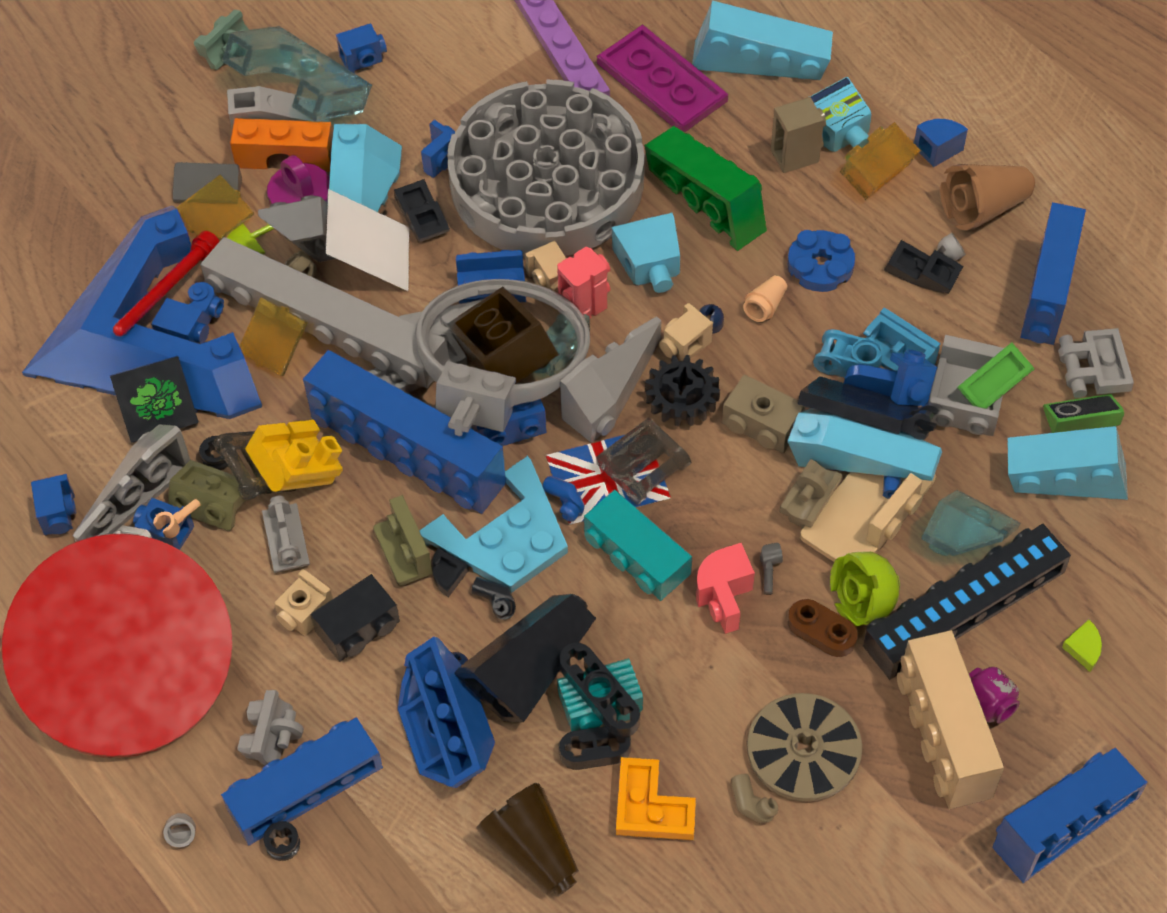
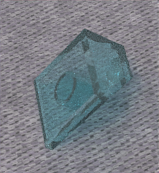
(966, 525)

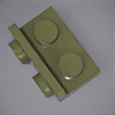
(212, 488)
(403, 544)

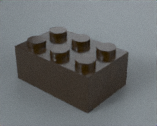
(503, 337)

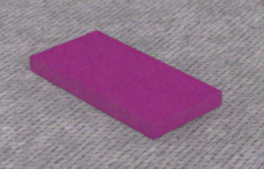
(662, 79)

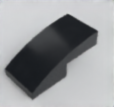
(421, 210)
(916, 267)

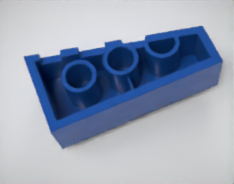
(1067, 813)

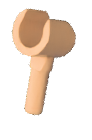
(165, 517)

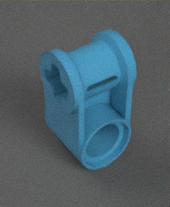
(846, 352)

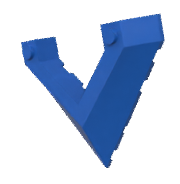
(87, 351)

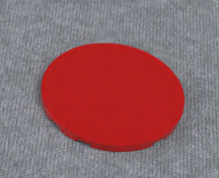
(117, 645)

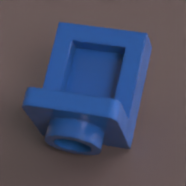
(435, 154)
(913, 378)

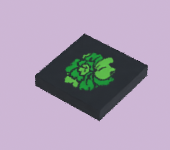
(153, 397)

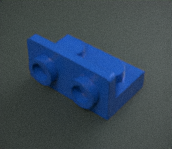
(490, 265)

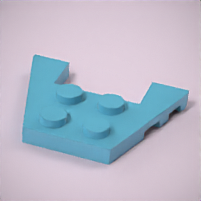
(513, 544)

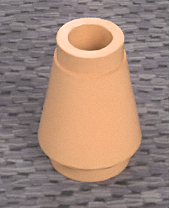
(764, 299)

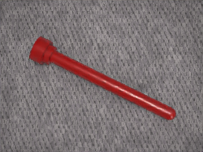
(200, 249)

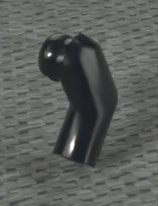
(498, 595)

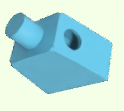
(649, 251)

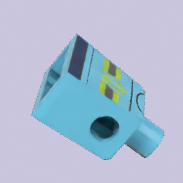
(845, 114)

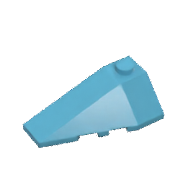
(363, 164)
(860, 448)

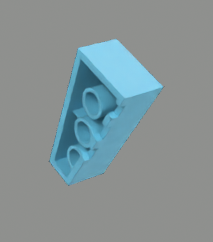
(760, 44)

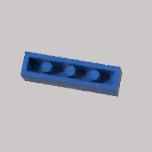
(302, 779)

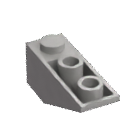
(262, 104)

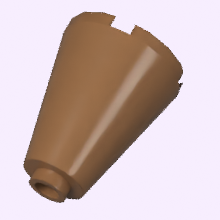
(983, 191)

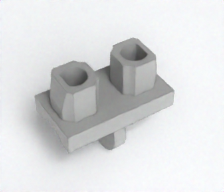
(274, 728)

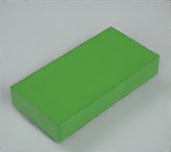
(996, 377)

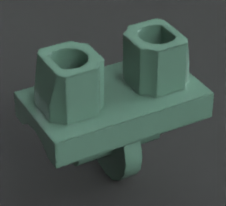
(214, 44)

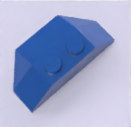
(443, 717)

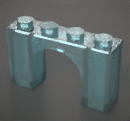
(324, 86)

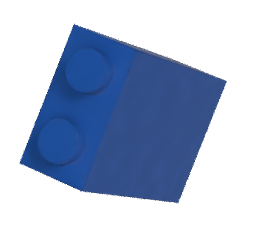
(1053, 273)

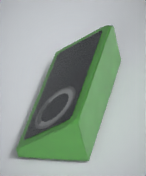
(1084, 413)

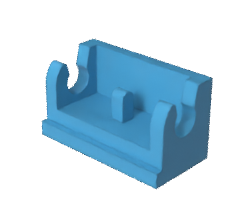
(897, 336)

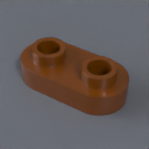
(821, 626)

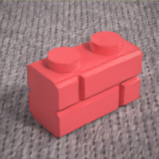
(585, 281)

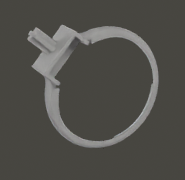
(483, 396)

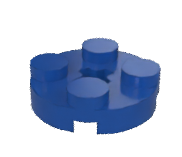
(821, 244)

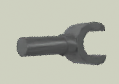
(770, 555)

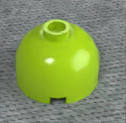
(865, 587)

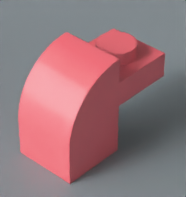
(720, 579)

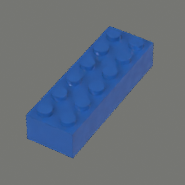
(404, 432)

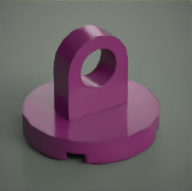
(297, 181)

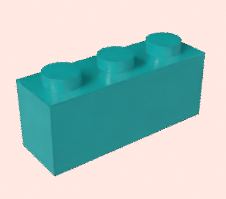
(637, 545)

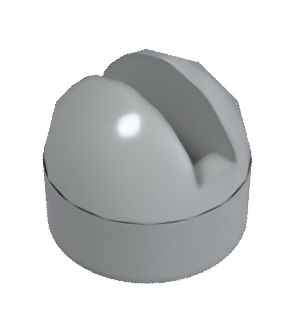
(951, 247)
(181, 835)

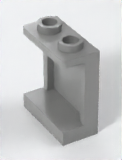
(957, 363)

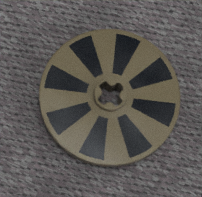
(799, 774)

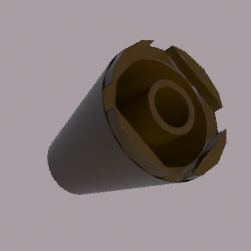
(532, 840)

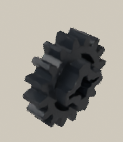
(698, 397)

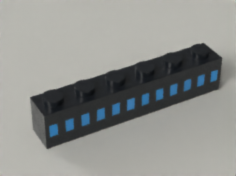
(970, 596)

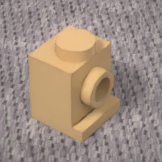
(542, 265)
(687, 334)
(293, 613)

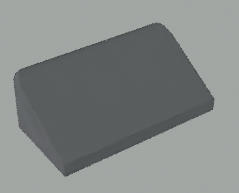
(193, 176)

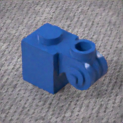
(191, 319)

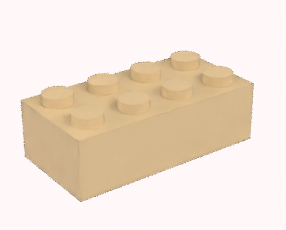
(949, 720)

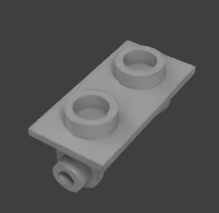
(285, 535)

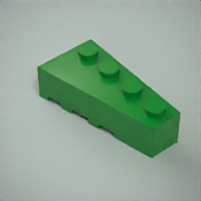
(709, 184)

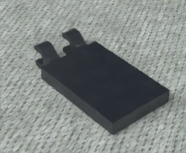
(868, 407)

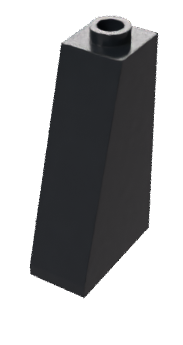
(526, 658)

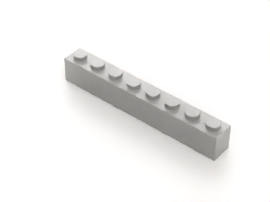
(330, 313)

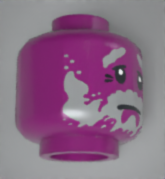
(995, 693)

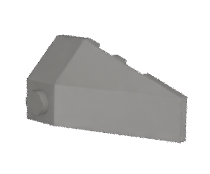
(601, 386)
(138, 478)

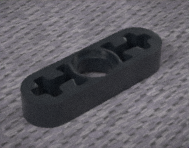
(599, 673)

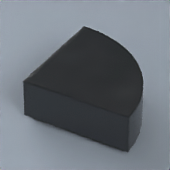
(448, 571)

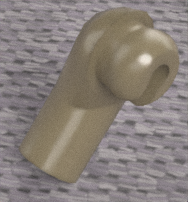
(747, 803)

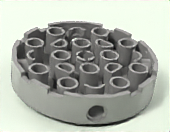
(546, 167)

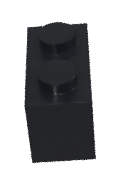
(355, 618)

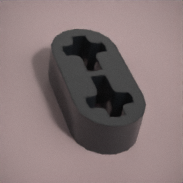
(595, 748)

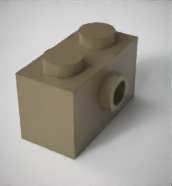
(797, 134)
(761, 413)

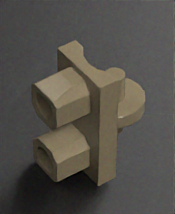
(810, 494)

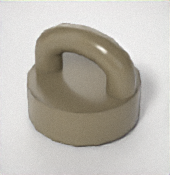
(300, 262)

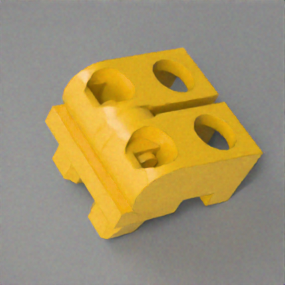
(293, 455)

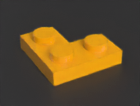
(646, 813)

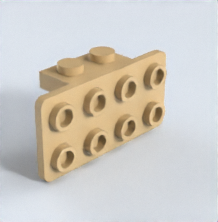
(861, 517)

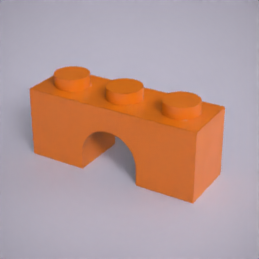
(258, 139)

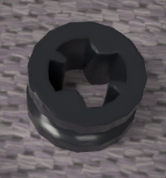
(207, 458)
(282, 852)

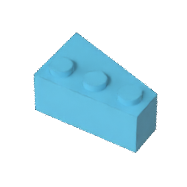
(1069, 464)

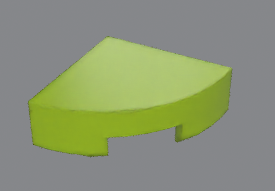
(1085, 645)

